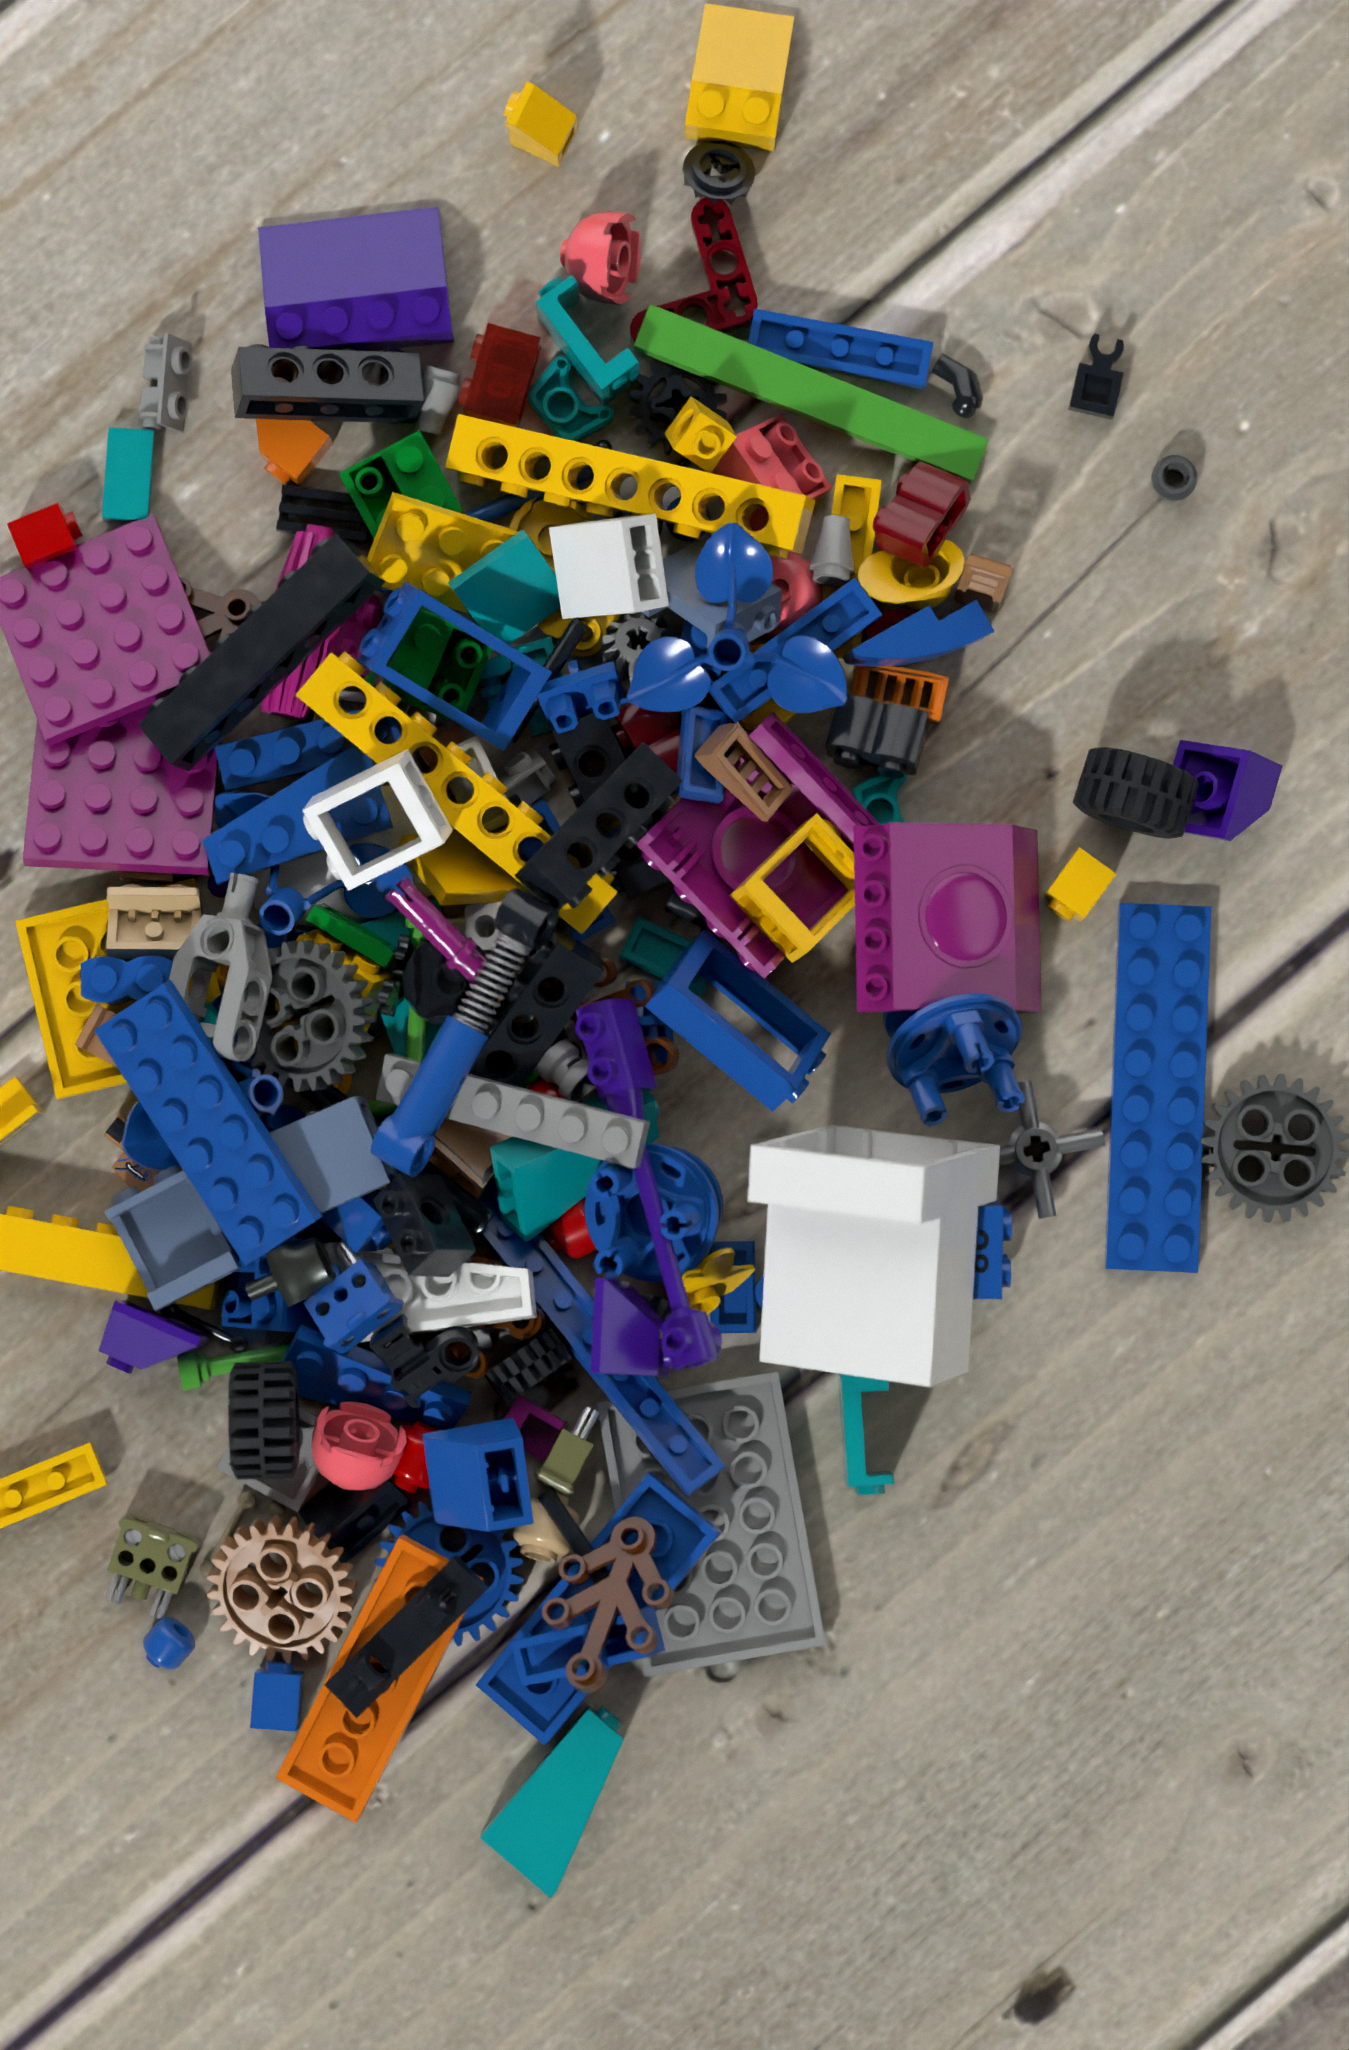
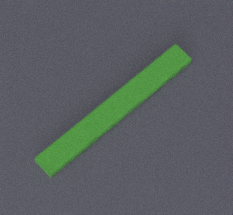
(809, 393)

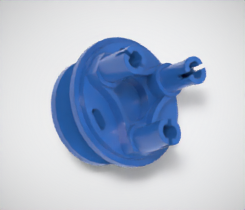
(955, 1048)
(619, 1224)

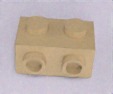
(150, 919)

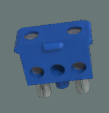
(352, 1303)

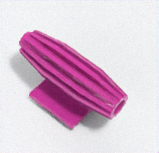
(347, 638)

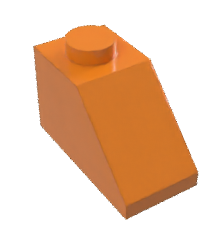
(291, 448)

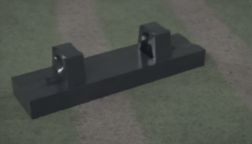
(407, 1635)

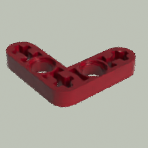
(714, 301)

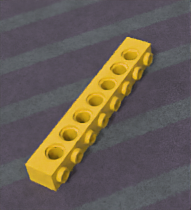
(477, 439)
(322, 696)

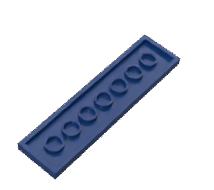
(1158, 1087)

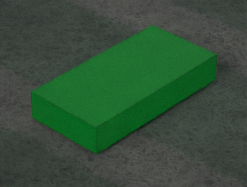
(352, 934)

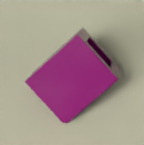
(536, 1425)

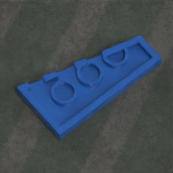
(276, 828)
(366, 1379)

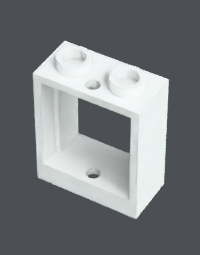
(413, 795)

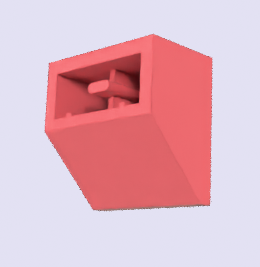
(772, 458)

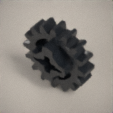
(658, 409)

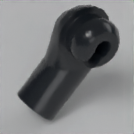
(965, 385)

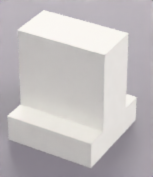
(870, 1250)

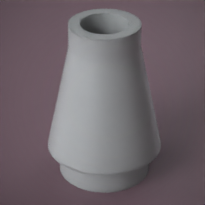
(440, 395)
(833, 554)

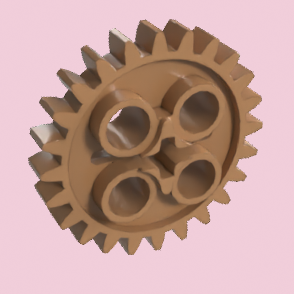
(256, 1616)

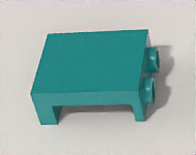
(603, 379)
(853, 1436)

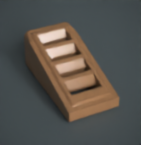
(984, 581)
(722, 768)

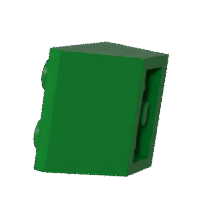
(402, 469)
(438, 660)

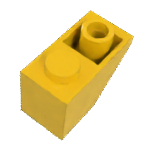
(540, 124)

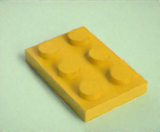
(430, 546)

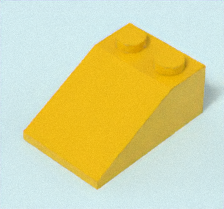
(739, 77)

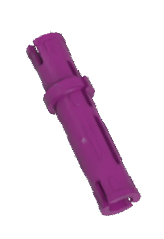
(459, 952)

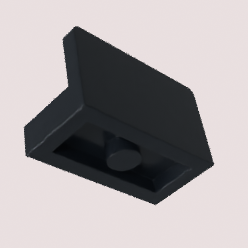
(353, 1515)

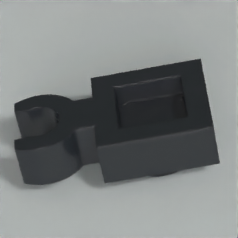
(1096, 385)

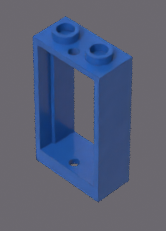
(512, 701)
(721, 1040)

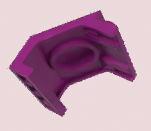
(716, 846)
(946, 914)

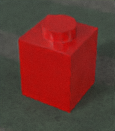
(45, 535)

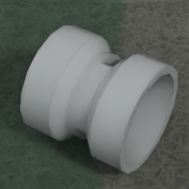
(567, 1070)

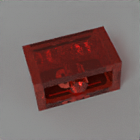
(501, 375)

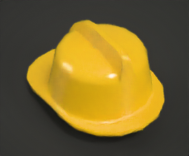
(907, 583)

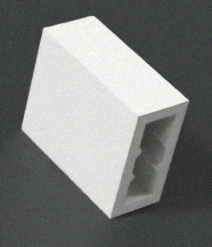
(609, 566)

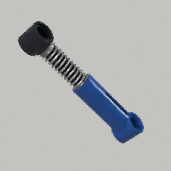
(409, 1134)

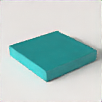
(509, 589)

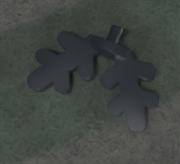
(393, 991)

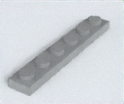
(529, 1115)

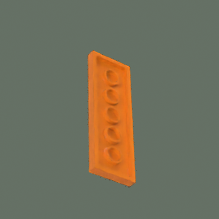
(344, 1756)

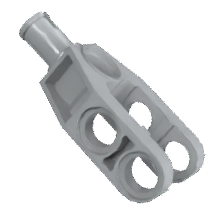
(232, 942)

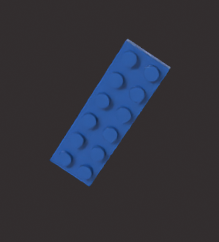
(208, 1122)
(681, 1542)

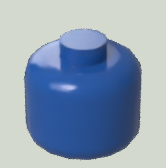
(168, 1643)

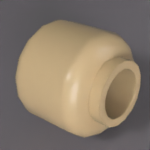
(543, 1539)

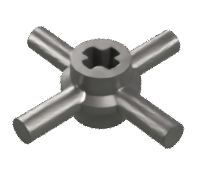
(1049, 1160)

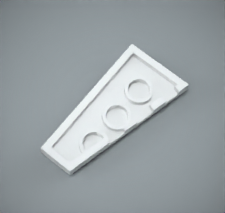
(466, 1298)

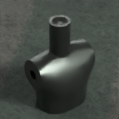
(296, 1272)

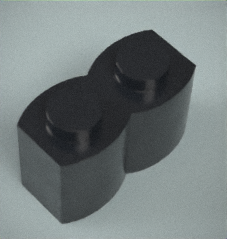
(878, 736)

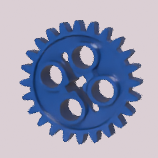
(494, 1552)

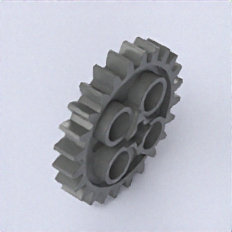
(321, 1053)
(1277, 1107)

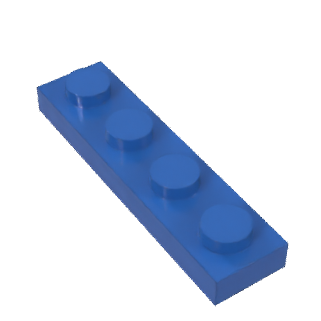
(843, 348)
(831, 621)
(289, 751)

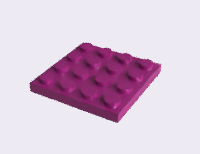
(100, 629)
(118, 803)

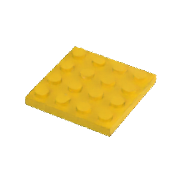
(53, 955)

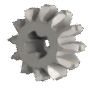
(629, 639)

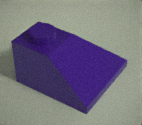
(1232, 788)
(626, 1333)
(145, 1338)

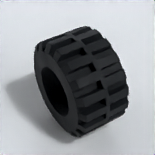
(1136, 792)
(264, 1420)

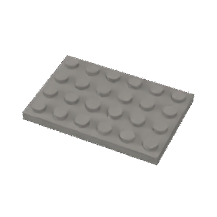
(757, 1579)

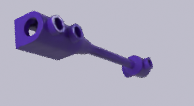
(621, 1076)

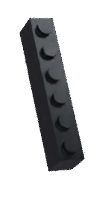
(261, 652)

